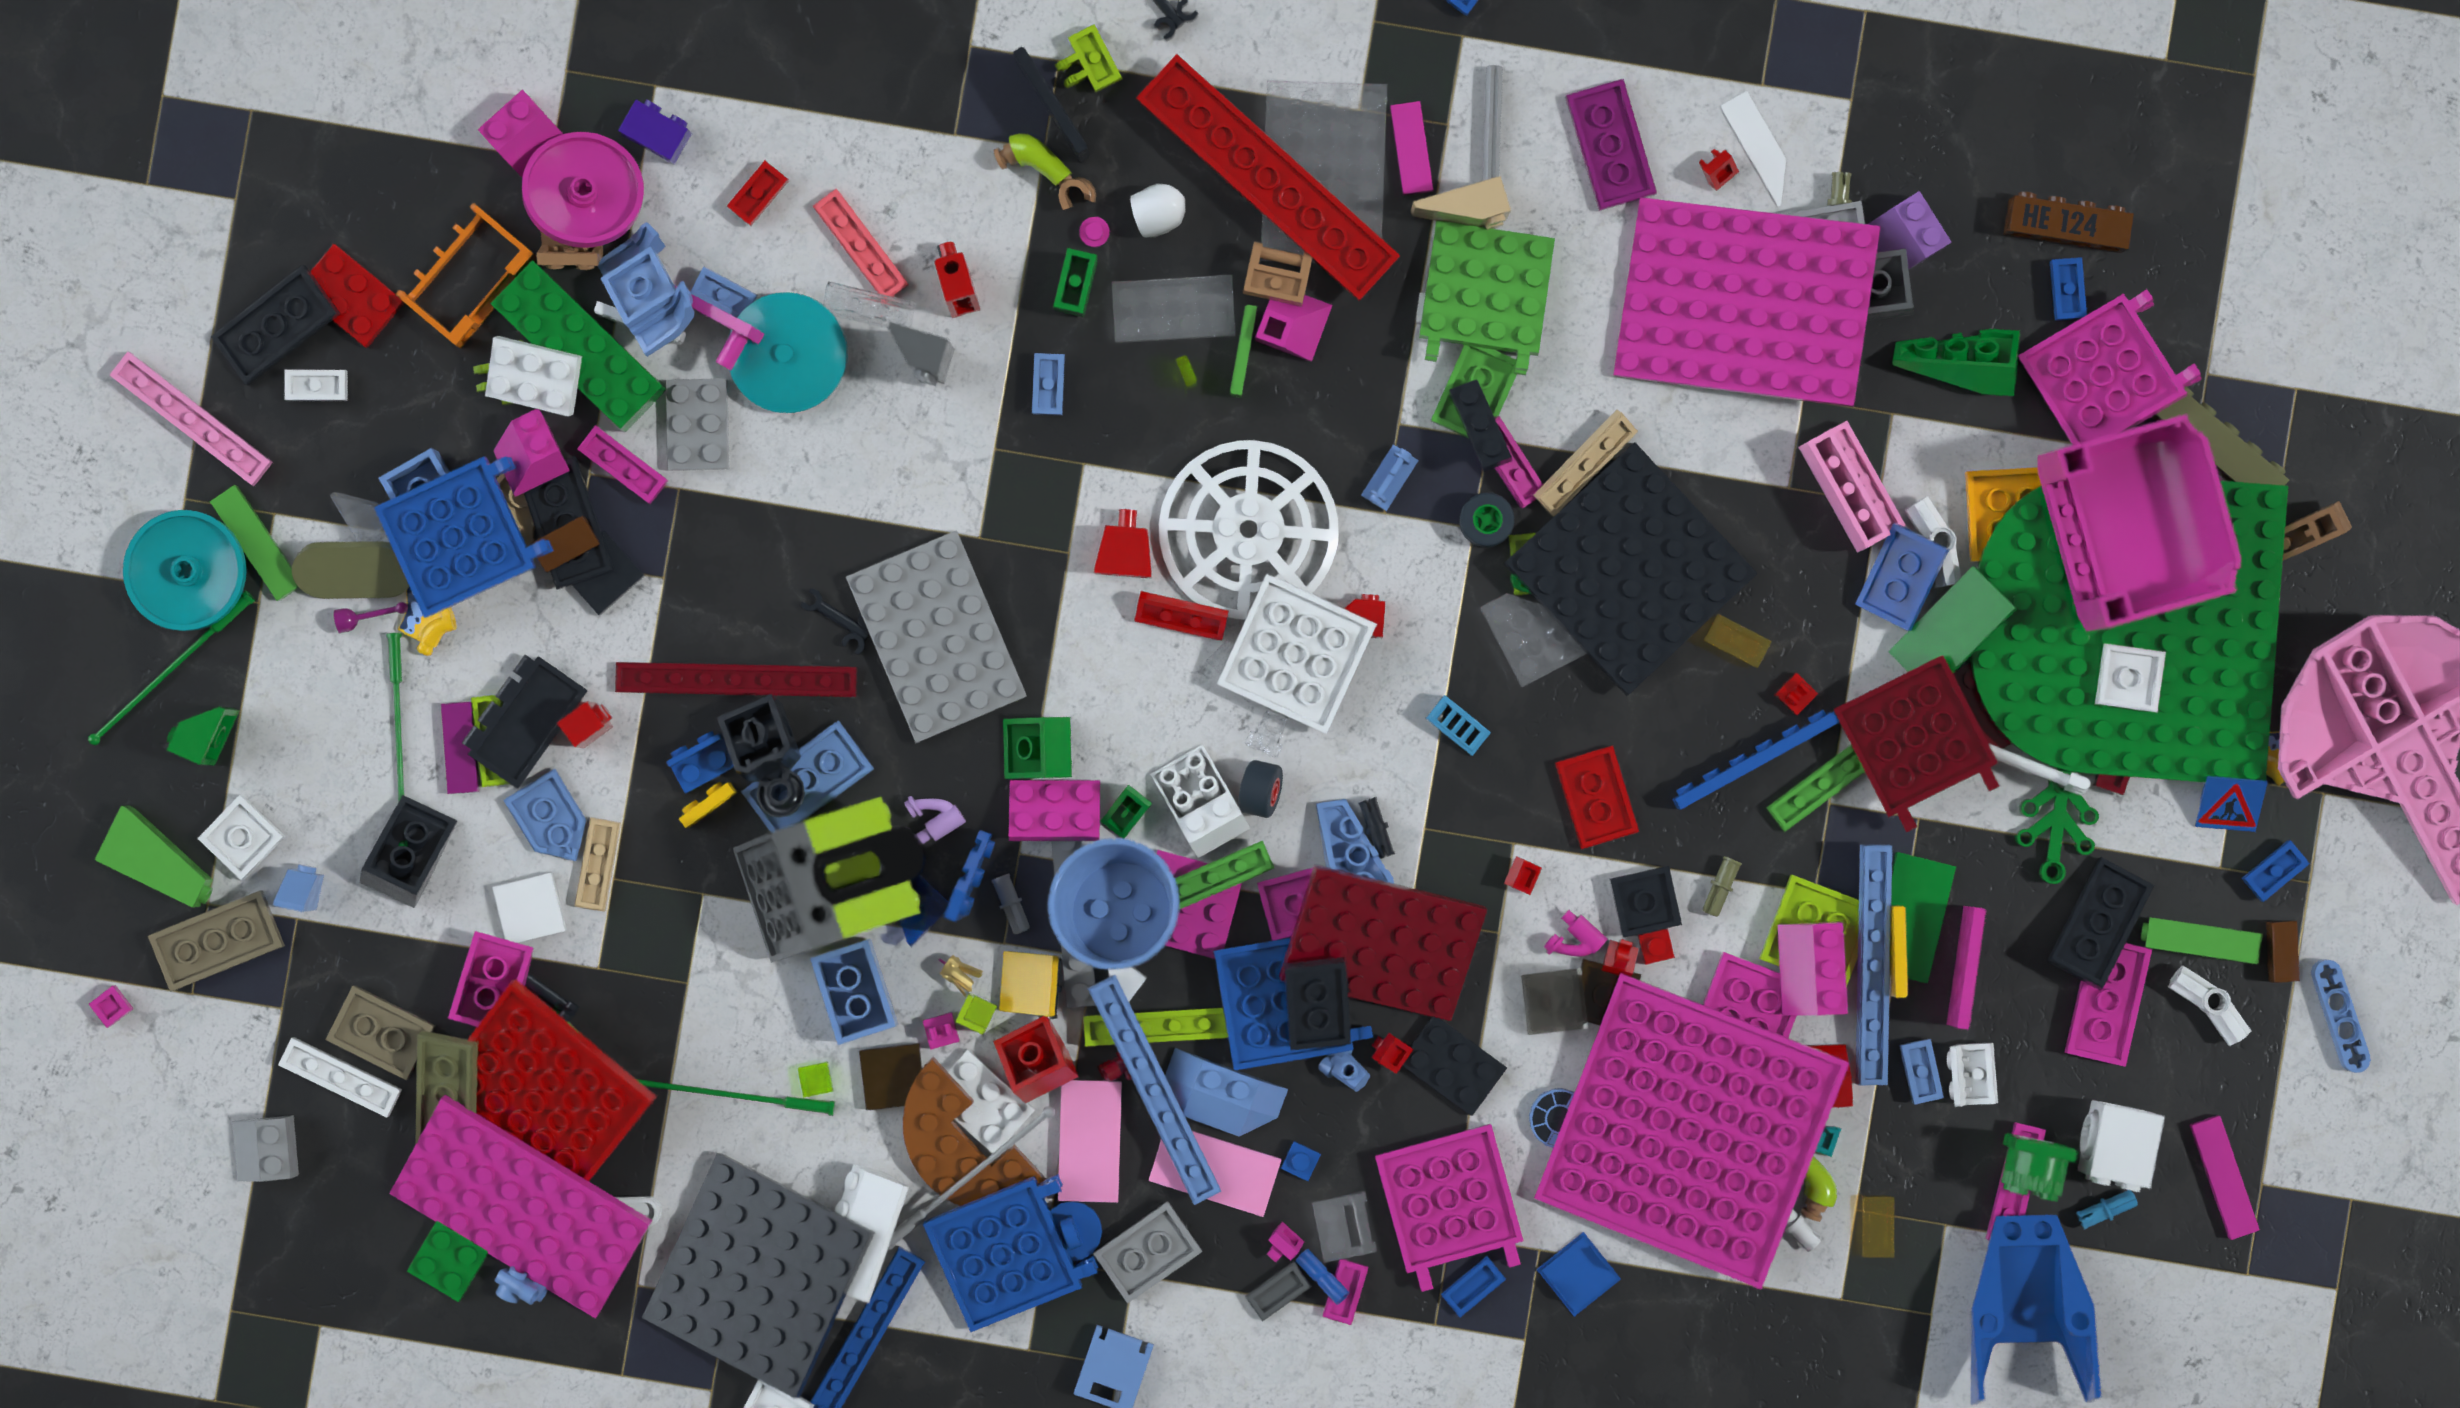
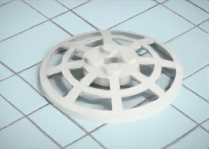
(1242, 508)

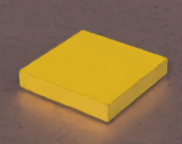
(1029, 983)

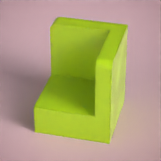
(976, 1013)

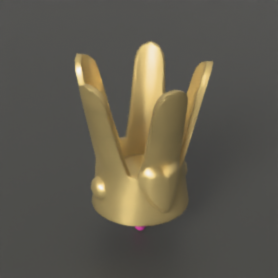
(954, 972)

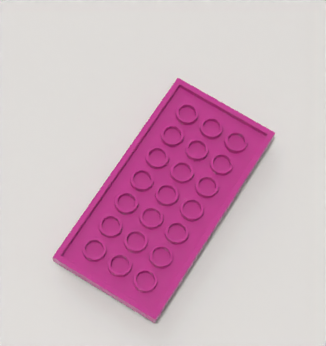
(520, 1206)

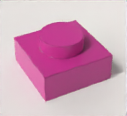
(111, 1006)

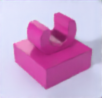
(941, 1030)
(1284, 1242)

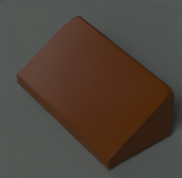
(568, 543)
(2282, 951)

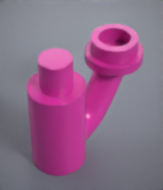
(1581, 929)

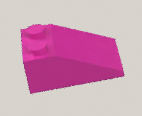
(486, 974)

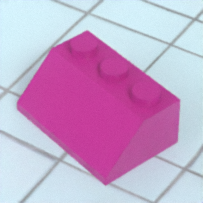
(1812, 969)

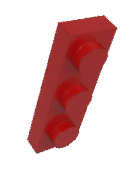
(1181, 615)

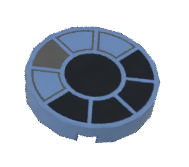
(1549, 1113)

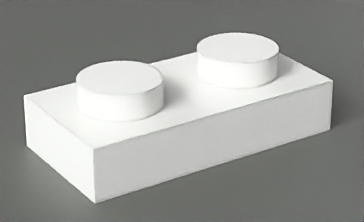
(316, 385)

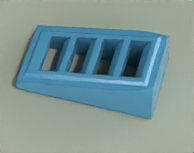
(1440, 707)

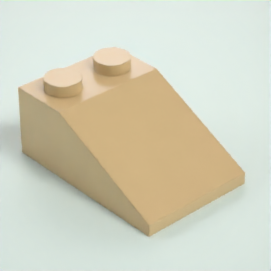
(1473, 205)

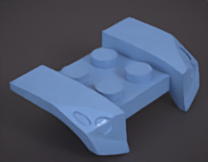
(645, 292)

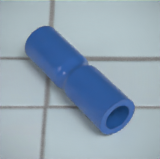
(1325, 1279)

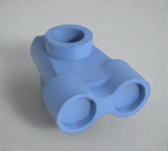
(1341, 1065)
(516, 1285)

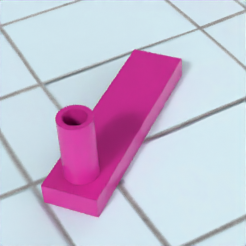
(739, 336)

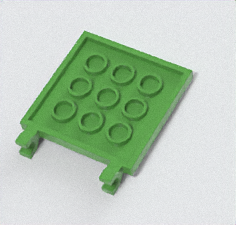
(1486, 290)

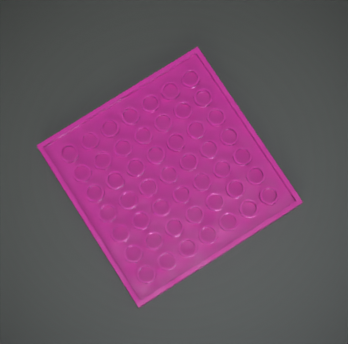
(1691, 1130)

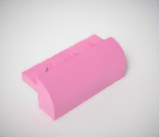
(1851, 486)

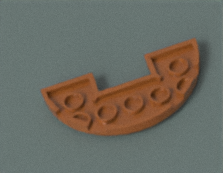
(942, 1149)

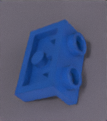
(702, 762)

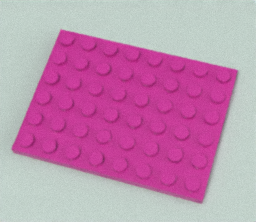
(1747, 301)

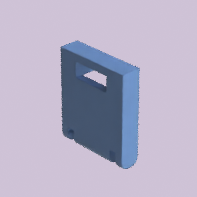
(1115, 1365)

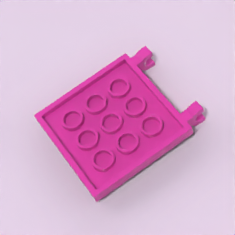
(2105, 372)
(1449, 1200)

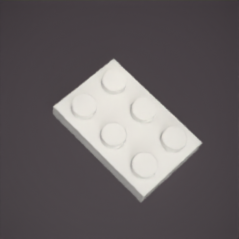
(533, 376)
(995, 1109)

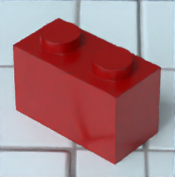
(586, 724)

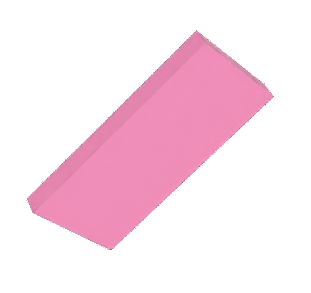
(1090, 1140)
(1241, 1173)

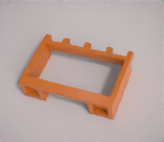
(468, 324)

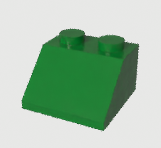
(203, 735)
(1037, 747)

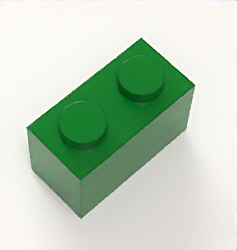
(1075, 282)

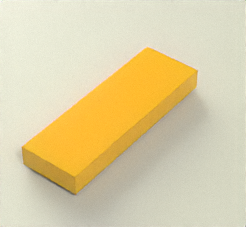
(1898, 952)

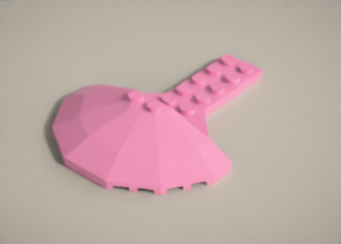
(2384, 721)

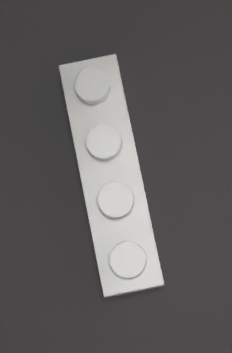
(340, 1077)

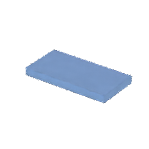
(826, 768)

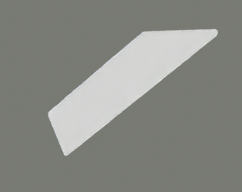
(1757, 142)

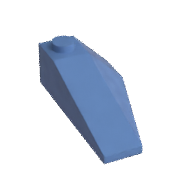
(1346, 844)

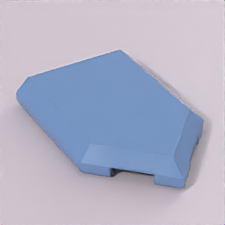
(549, 816)

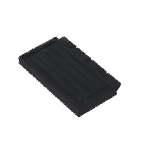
(526, 721)

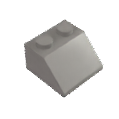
(265, 1149)

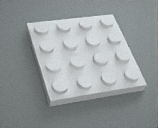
(1296, 653)

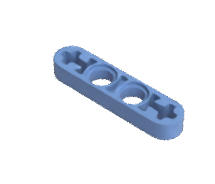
(2344, 1014)

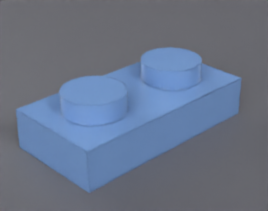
(722, 292)
(1048, 384)
(1921, 1071)

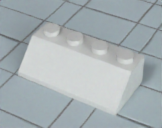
(875, 1203)

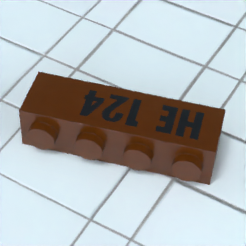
(2069, 223)

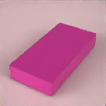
(1352, 1278)

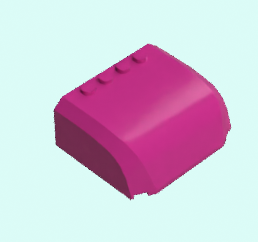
(2140, 522)

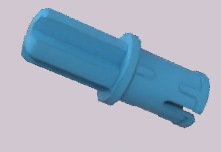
(2107, 1209)

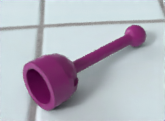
(347, 620)

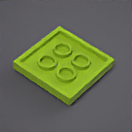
(1813, 903)

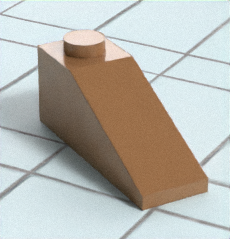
(2315, 529)

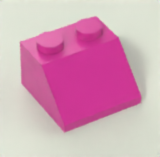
(519, 130)
(533, 451)

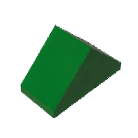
(1126, 812)

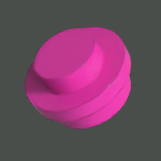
(1094, 232)

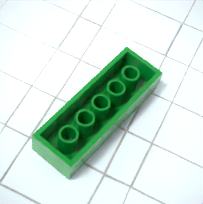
(556, 321)

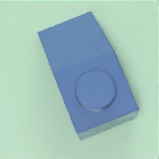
(300, 889)

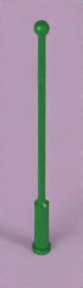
(245, 599)
(396, 678)
(788, 1102)

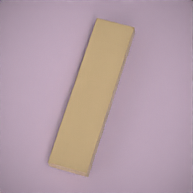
(1585, 463)

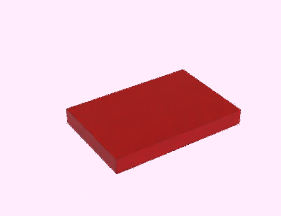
(1596, 797)

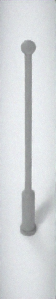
(921, 1215)

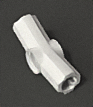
(1928, 524)
(2224, 1016)

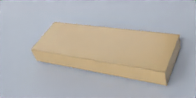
(597, 864)

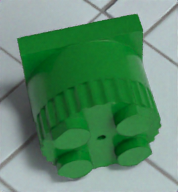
(2036, 1166)

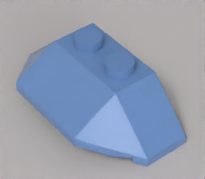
(1221, 1095)

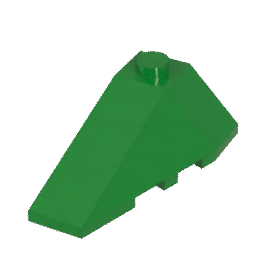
(1976, 362)

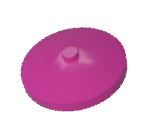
(582, 189)

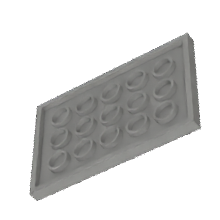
(936, 636)

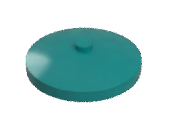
(796, 359)
(184, 570)

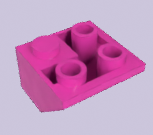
(1294, 327)

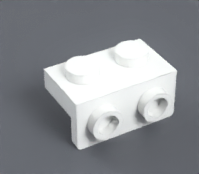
(1972, 1074)

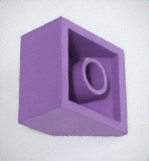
(1911, 227)

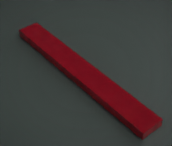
(736, 679)

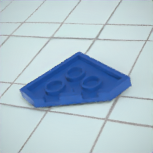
(961, 902)

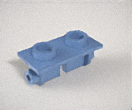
(1390, 477)

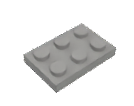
(697, 424)
(1147, 1252)

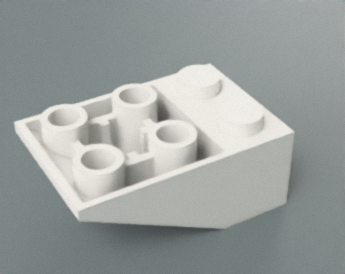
(1200, 801)

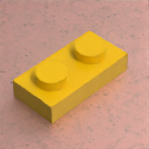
(716, 796)

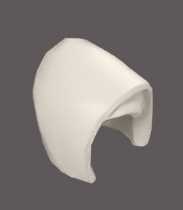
(1158, 209)

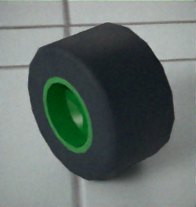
(1495, 516)

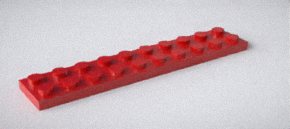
(1268, 177)

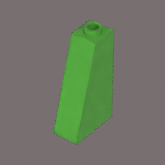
(151, 858)
(2202, 940)

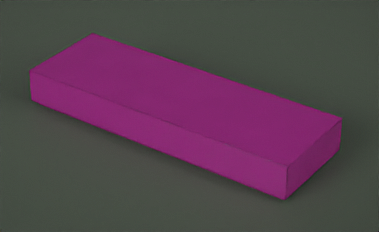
(460, 767)

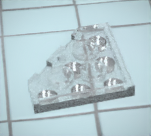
(1529, 637)

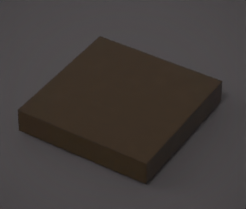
(1598, 989)
(889, 1074)

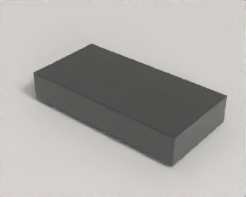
(1278, 1291)

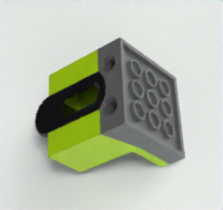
(831, 877)

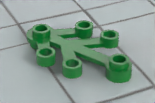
(2058, 820)

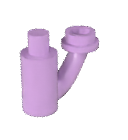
(942, 824)

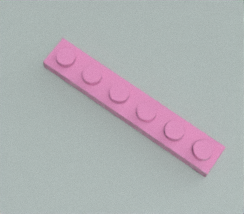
(191, 418)

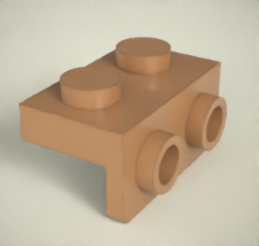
(557, 255)

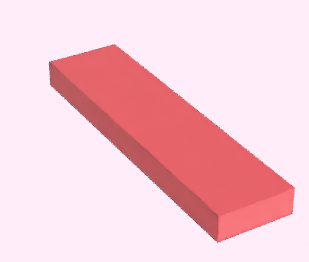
(860, 244)

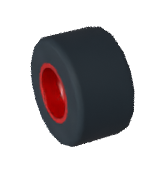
(1260, 788)

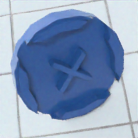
(1078, 1228)

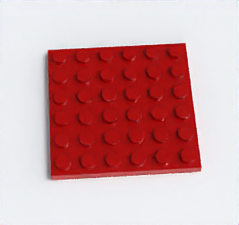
(552, 1084)

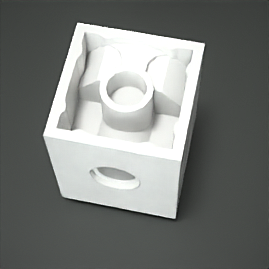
(2119, 1145)

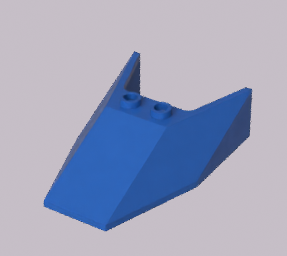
(2033, 1295)

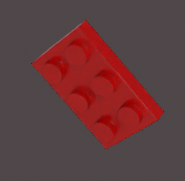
(357, 294)

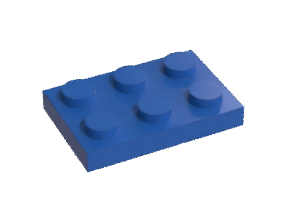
(1902, 576)

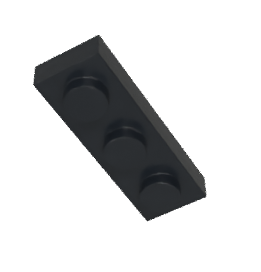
(1480, 425)

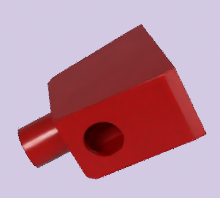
(956, 281)
(1124, 549)

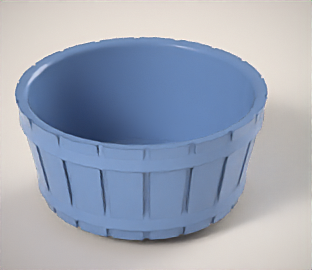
(1113, 904)

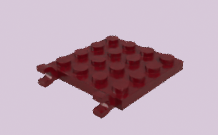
(1917, 738)

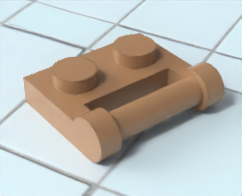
(1275, 282)

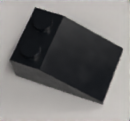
(406, 869)

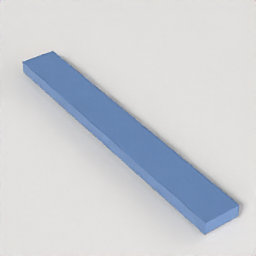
(1873, 964)
(1154, 1089)

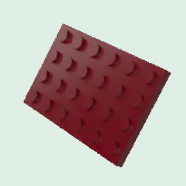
(1396, 940)

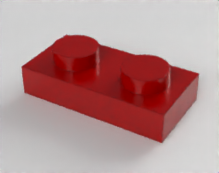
(757, 193)

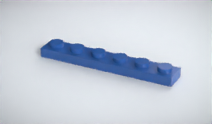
(1765, 752)

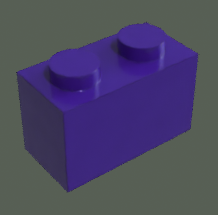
(655, 131)

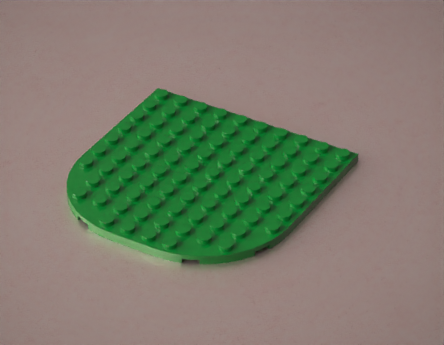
(2218, 665)

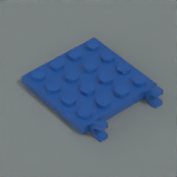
(457, 536)
(1257, 1007)
(1005, 1253)

